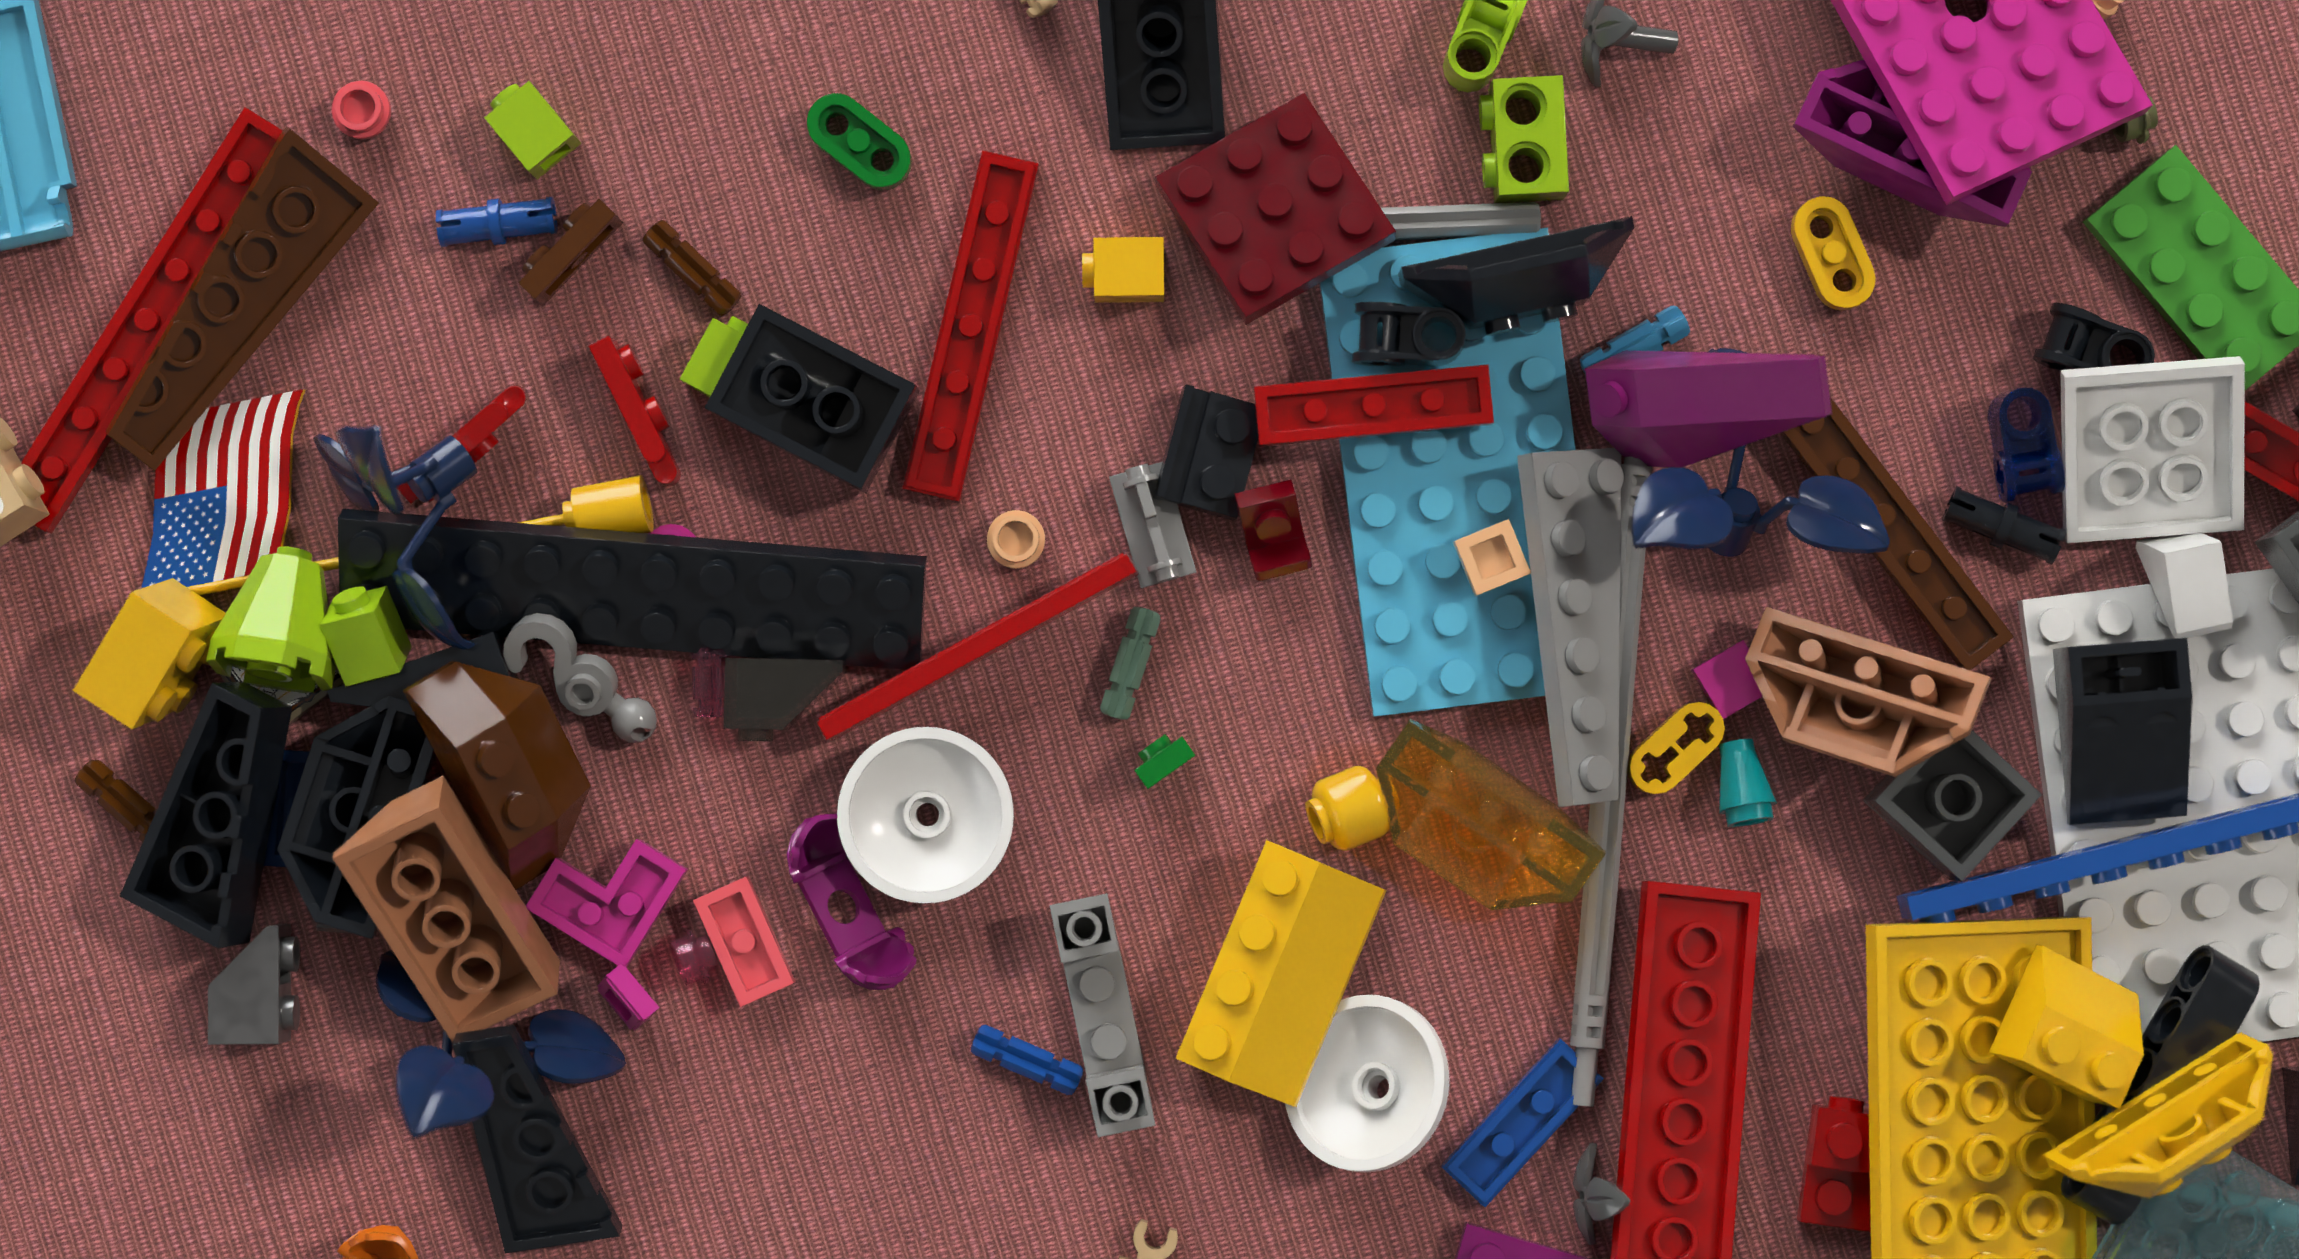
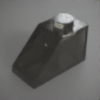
(774, 693)

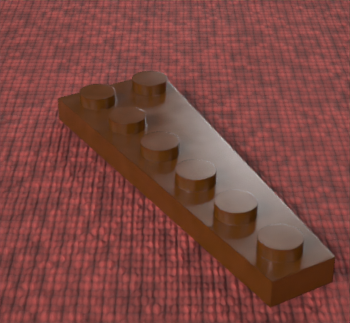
(263, 262)

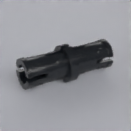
(2004, 525)

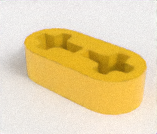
(1665, 737)

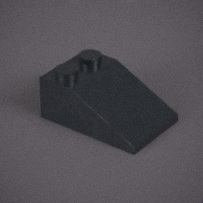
(1162, 72)
(812, 398)

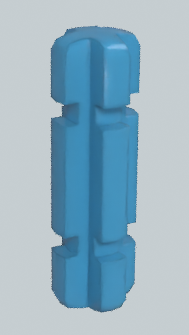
(1646, 336)

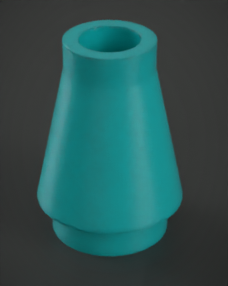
(1743, 785)

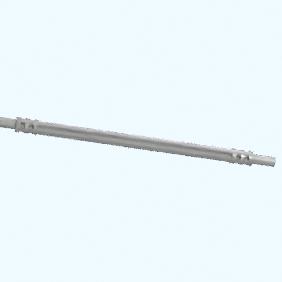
(1606, 823)

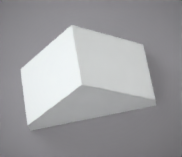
(2188, 582)

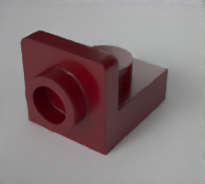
(1273, 530)

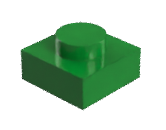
(1162, 759)

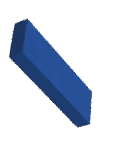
(1517, 1125)

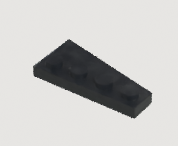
(529, 1154)

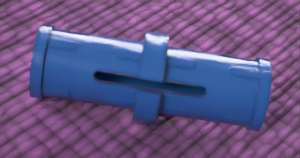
(496, 221)

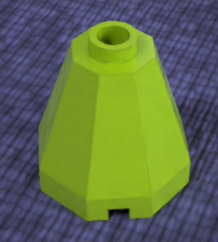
(276, 626)

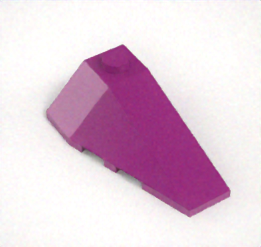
(1702, 404)

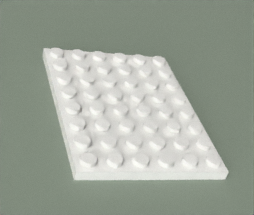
(2239, 757)

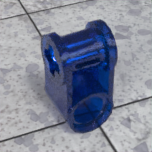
(2025, 449)

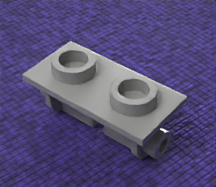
(1151, 527)

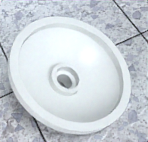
(882, 825)
(1340, 1105)

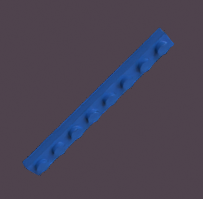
(2102, 861)

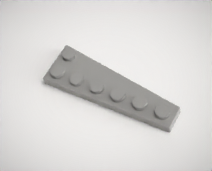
(1575, 575)

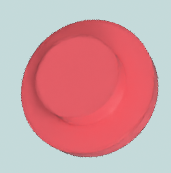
(361, 110)

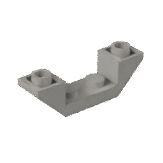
(1103, 1015)

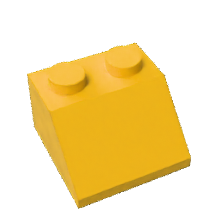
(2073, 1029)

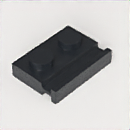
(1208, 452)

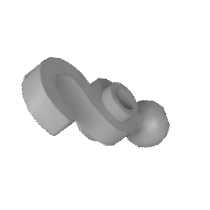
(582, 682)

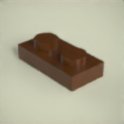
(585, 232)

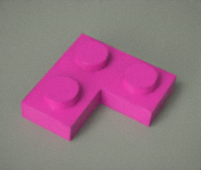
(612, 916)

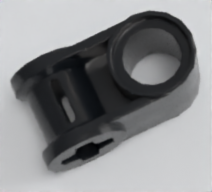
(1403, 335)
(2088, 342)

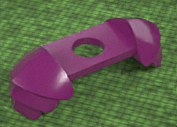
(863, 947)

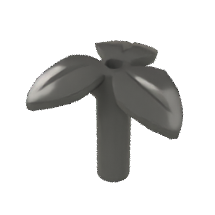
(1614, 27)
(1598, 1197)

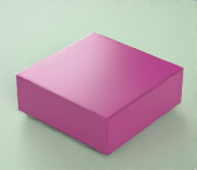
(1728, 680)
(627, 997)

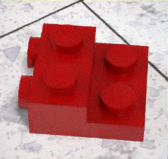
(1837, 1166)

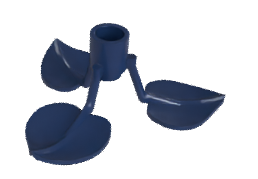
(362, 468)
(1682, 513)
(446, 1092)

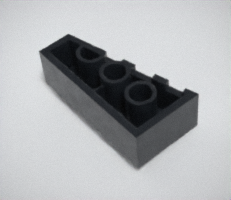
(215, 818)

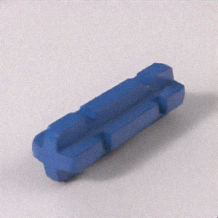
(1026, 1059)

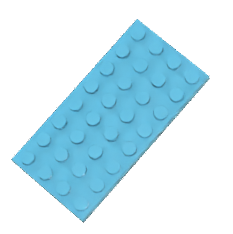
(1421, 491)

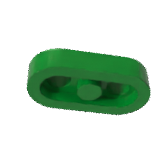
(860, 142)

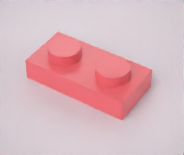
(744, 941)

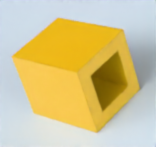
(1125, 269)

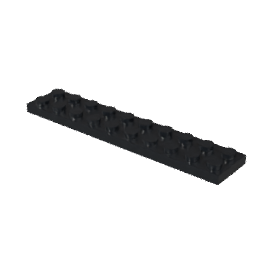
(651, 587)

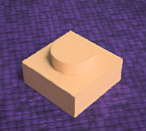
(1491, 557)

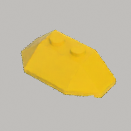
(2174, 1124)

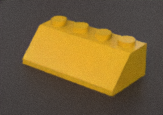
(1281, 974)

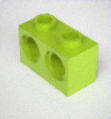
(1541, 140)

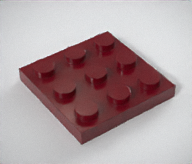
(1275, 208)

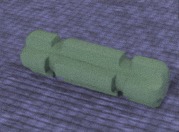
(1130, 663)

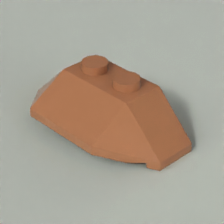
(1859, 694)

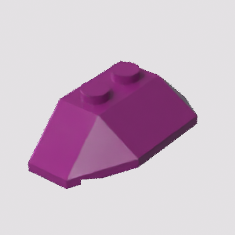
(1860, 134)

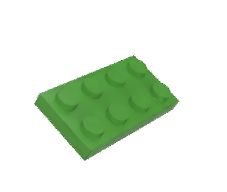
(2200, 266)

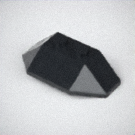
(1520, 278)
(343, 786)

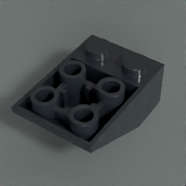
(2124, 729)

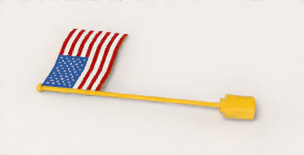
(229, 490)

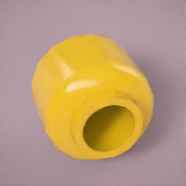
(1348, 809)

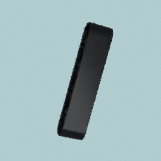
(2193, 1018)

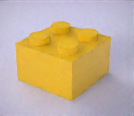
(151, 654)

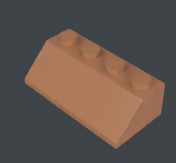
(449, 910)

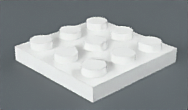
(2153, 449)

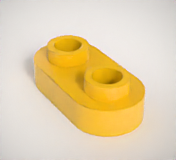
(1836, 253)

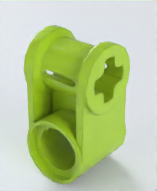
(1484, 28)

